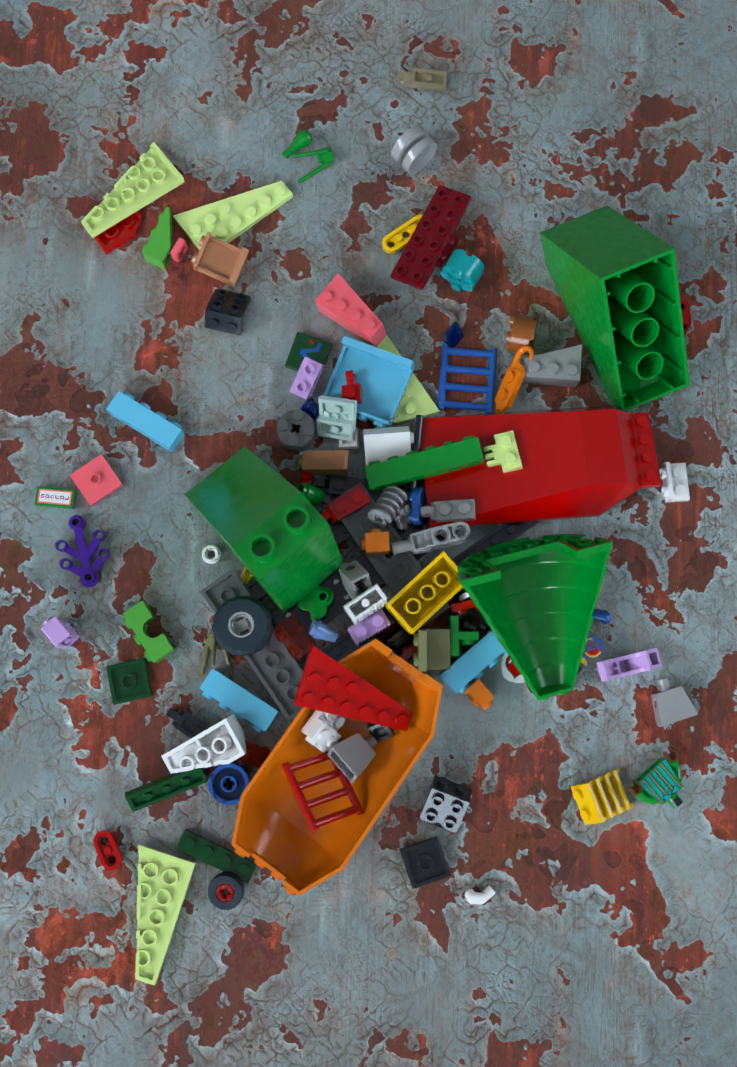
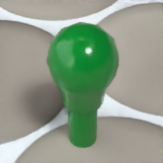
(301, 140)

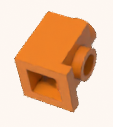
(479, 695)

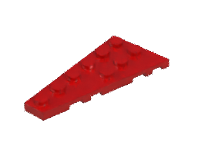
(341, 692)

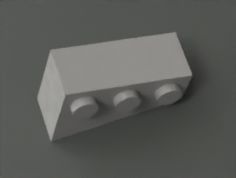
(554, 368)

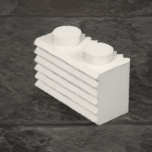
(365, 604)

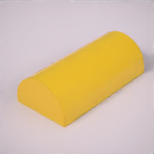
(425, 593)

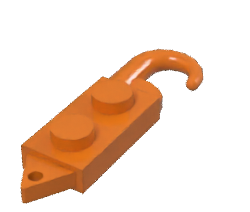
(512, 380)

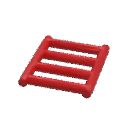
(305, 805)

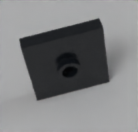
(424, 862)

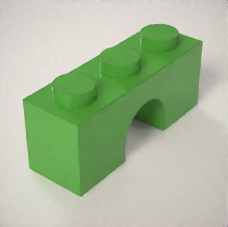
(138, 619)

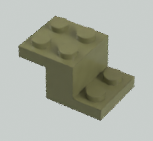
(432, 649)

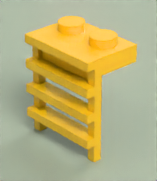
(593, 801)

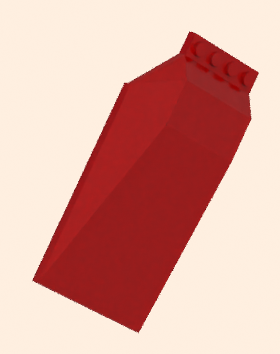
(570, 460)

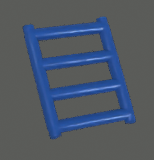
(490, 372)

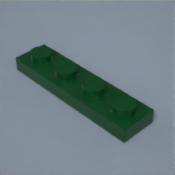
(164, 788)
(216, 855)

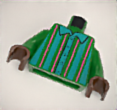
(660, 781)

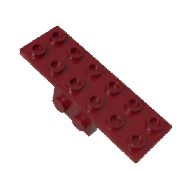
(432, 239)

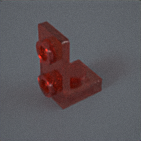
(255, 754)

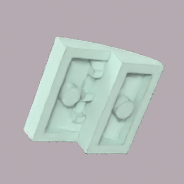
(337, 418)

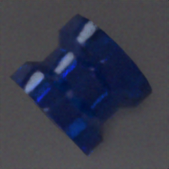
(311, 408)

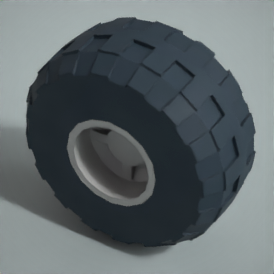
(242, 625)

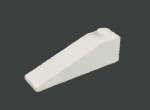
(212, 747)

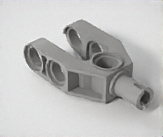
(426, 540)

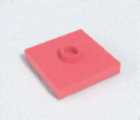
(96, 480)

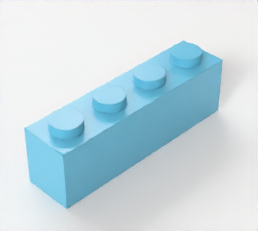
(146, 421)
(473, 662)
(239, 700)

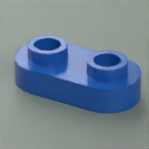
(417, 499)

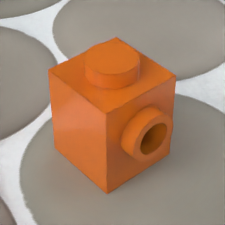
(376, 542)

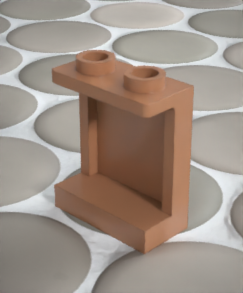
(219, 259)

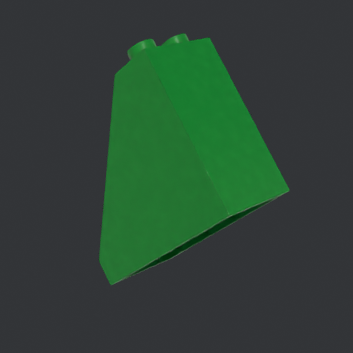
(622, 303)
(268, 527)

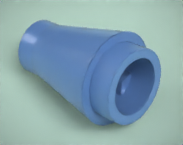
(322, 631)

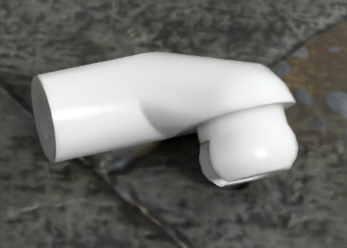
(477, 897)

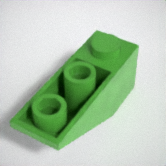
(161, 242)

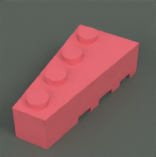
(348, 310)

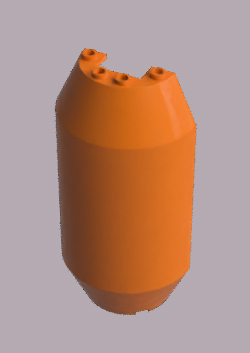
(269, 816)

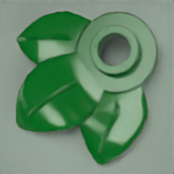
(313, 602)

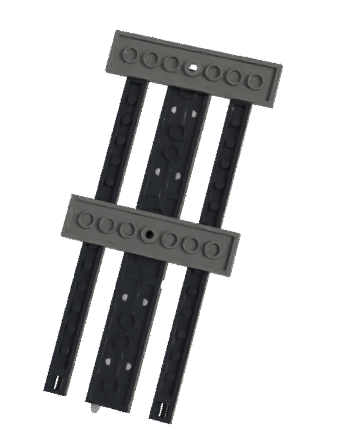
(273, 663)

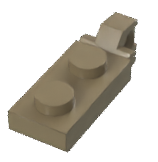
(423, 79)

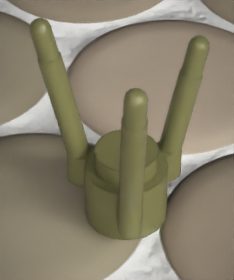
(212, 644)

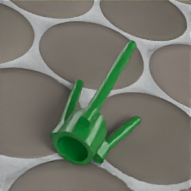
(323, 156)

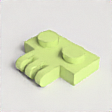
(504, 452)

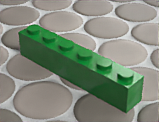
(424, 464)

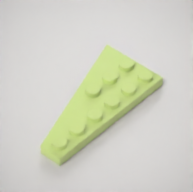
(415, 399)

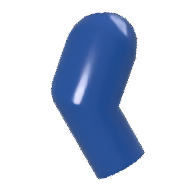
(602, 615)

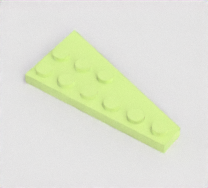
(134, 190)
(233, 215)
(160, 896)

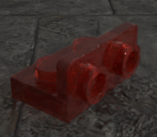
(294, 637)

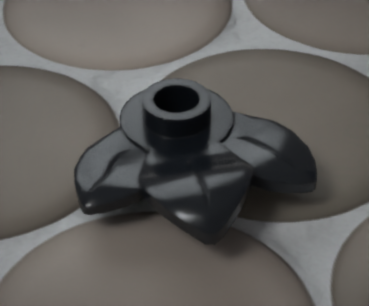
(473, 620)

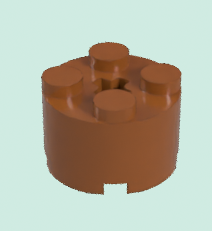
(521, 332)

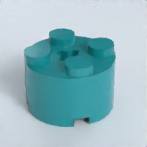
(462, 270)

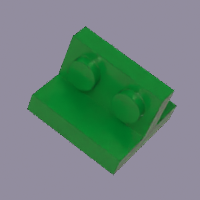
(464, 638)

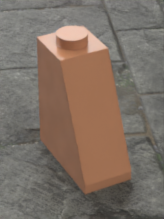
(325, 462)

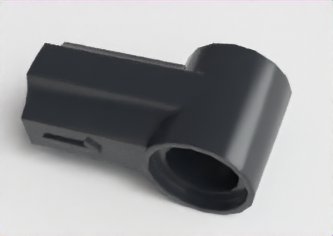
(397, 639)

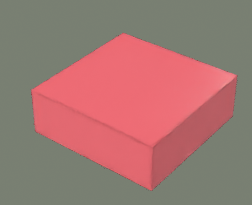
(179, 250)

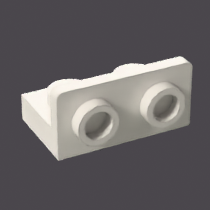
(675, 482)

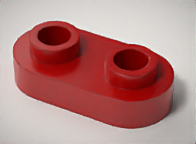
(106, 850)

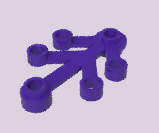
(84, 553)

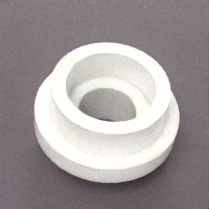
(207, 550)

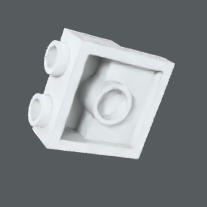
(322, 730)

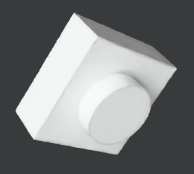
(345, 444)

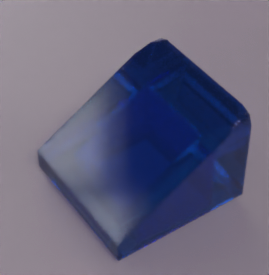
(453, 335)

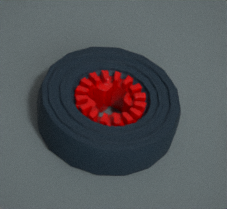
(217, 896)

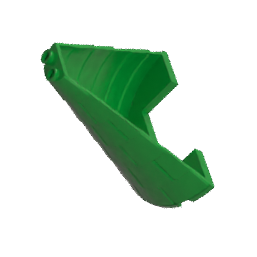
(539, 602)

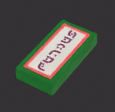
(55, 497)

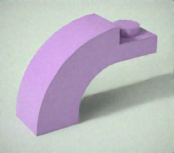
(629, 664)

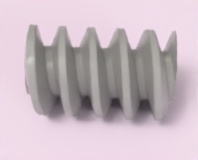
(387, 506)

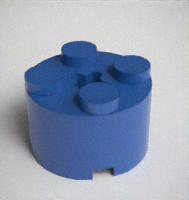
(221, 775)

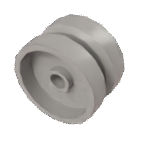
(414, 150)

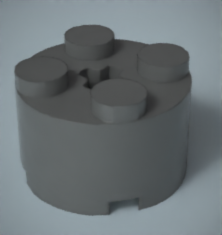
(297, 420)

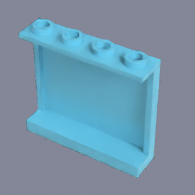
(381, 376)

